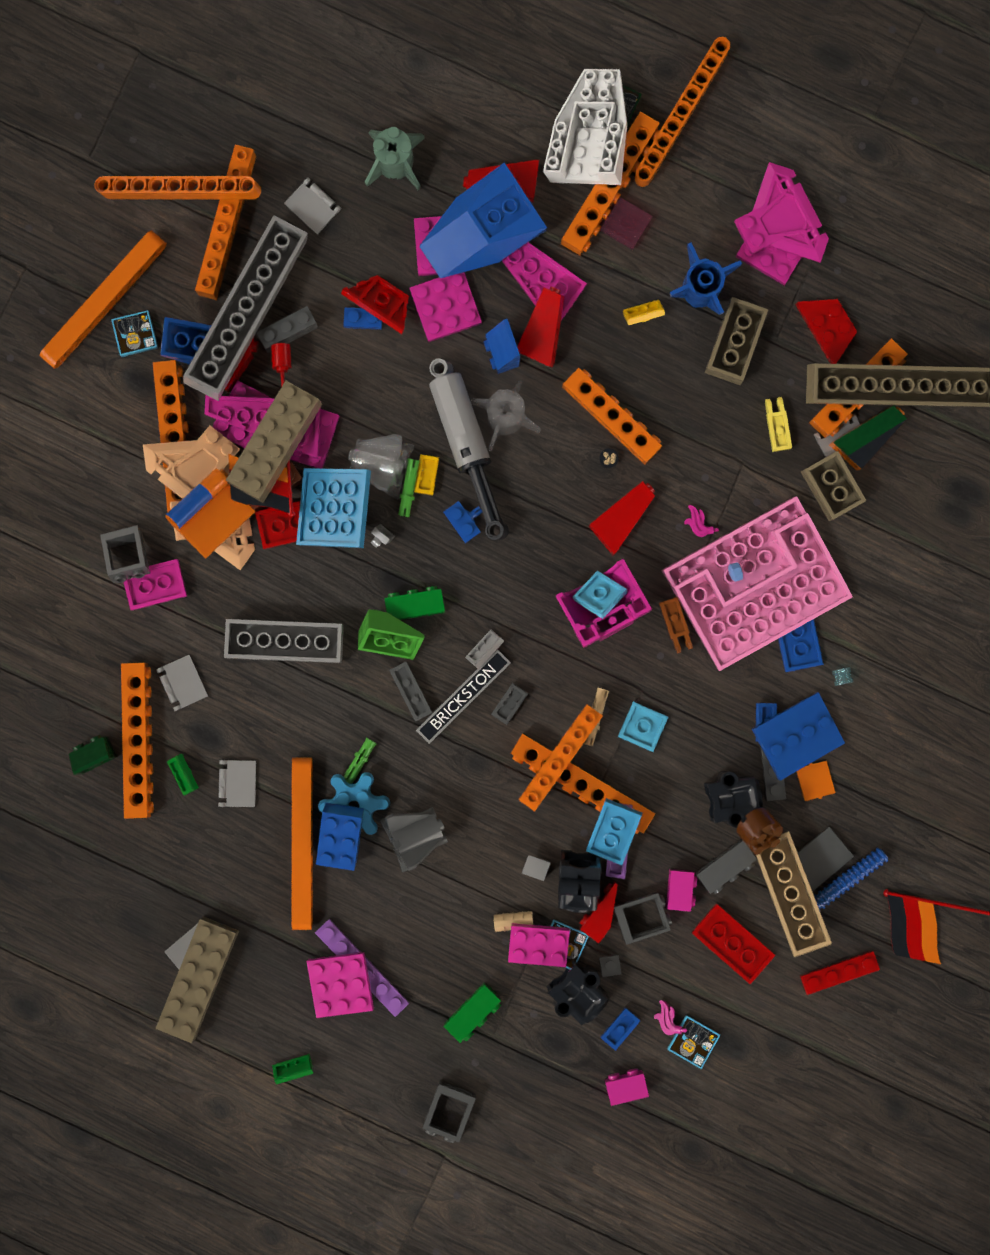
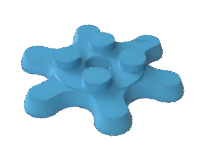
(361, 793)

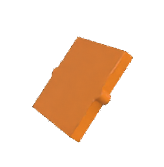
(815, 781)

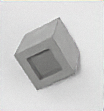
(536, 867)

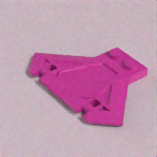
(782, 218)

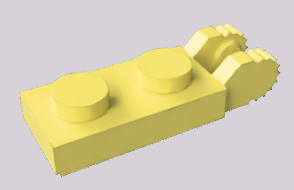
(778, 426)

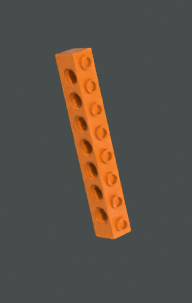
(224, 228)
(572, 240)
(163, 371)
(129, 672)
(525, 744)

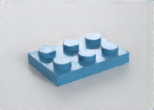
(614, 831)

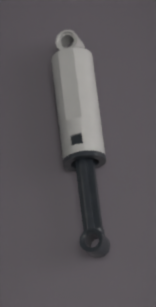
(465, 439)

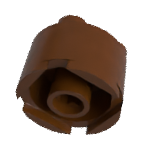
(760, 830)

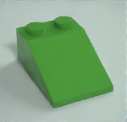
(388, 636)

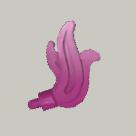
(697, 523)
(666, 1020)

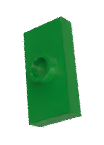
(182, 774)
(292, 1069)

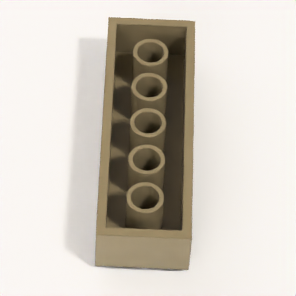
(274, 441)
(197, 979)

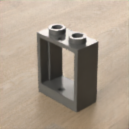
(119, 538)
(665, 918)
(456, 1093)

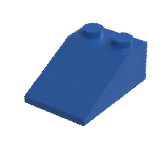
(182, 339)
(502, 347)

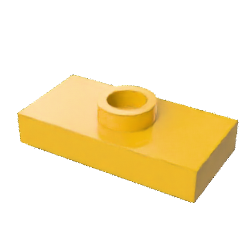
(643, 312)
(426, 475)

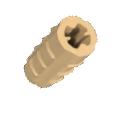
(503, 921)

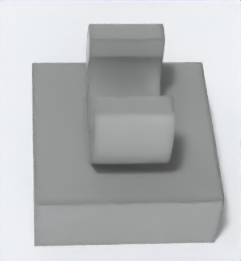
(381, 535)

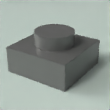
(610, 965)

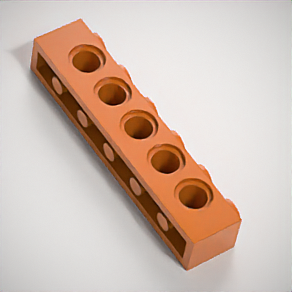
(600, 413)
(822, 422)
(560, 757)

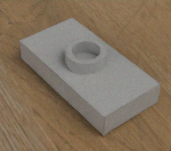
(484, 649)

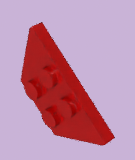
(380, 300)
(828, 325)

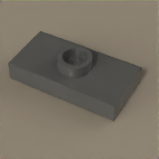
(509, 703)

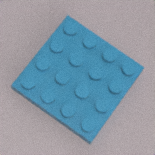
(333, 507)

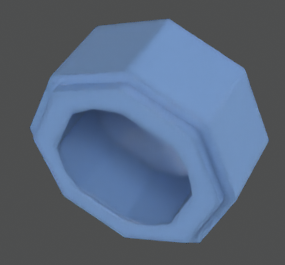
(735, 571)

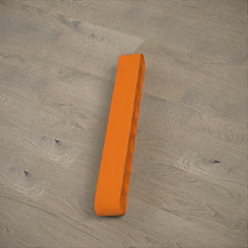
(686, 104)
(169, 184)
(103, 299)
(302, 843)

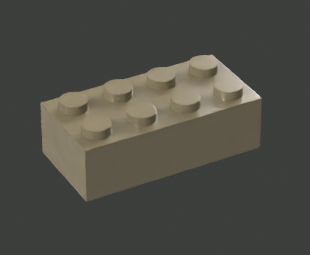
(736, 341)

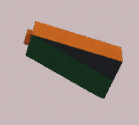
(866, 439)

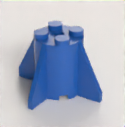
(703, 282)

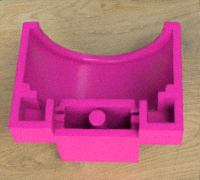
(616, 619)

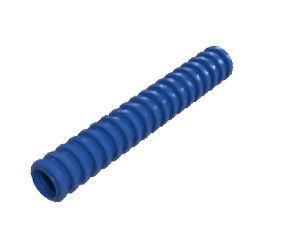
(850, 878)

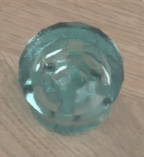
(842, 676)

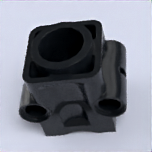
(737, 797)
(579, 881)
(583, 997)

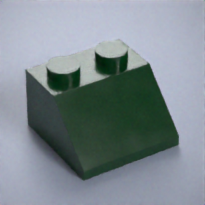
(91, 755)

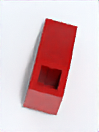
(599, 921)

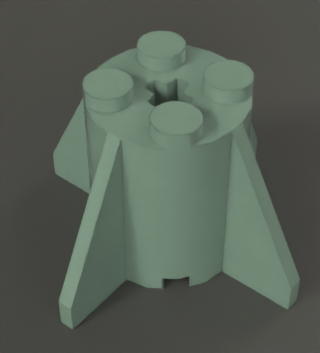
(393, 155)

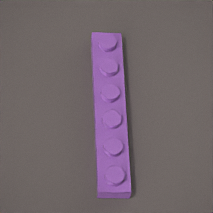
(379, 984)

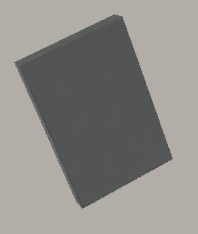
(823, 857)

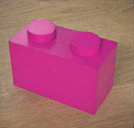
(681, 890)
(626, 1087)

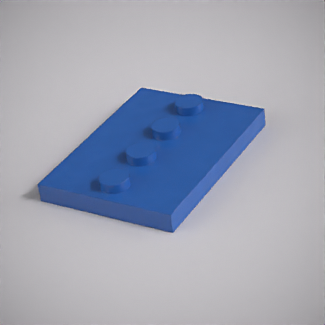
(798, 736)

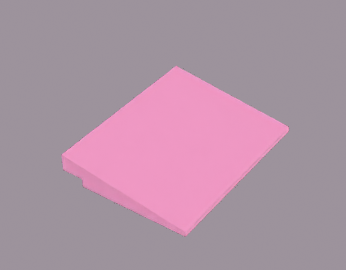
(783, 584)

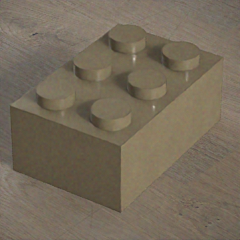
(833, 486)

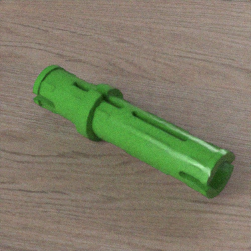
(408, 488)
(359, 760)

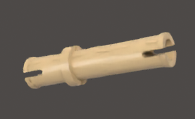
(598, 705)

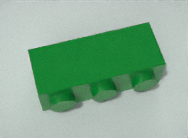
(415, 603)
(472, 1013)

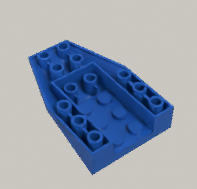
(482, 226)

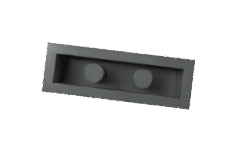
(288, 329)
(726, 867)

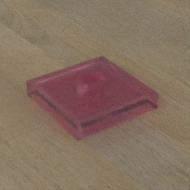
(626, 223)

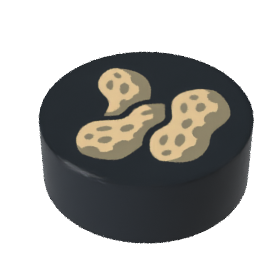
(608, 458)

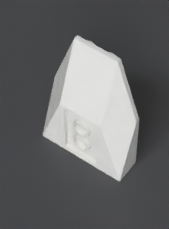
(590, 132)

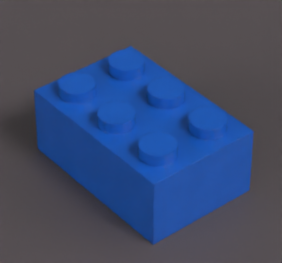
(339, 836)

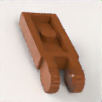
(675, 622)

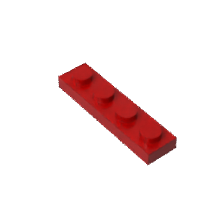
(839, 972)

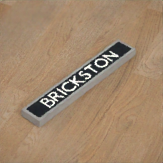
(463, 696)

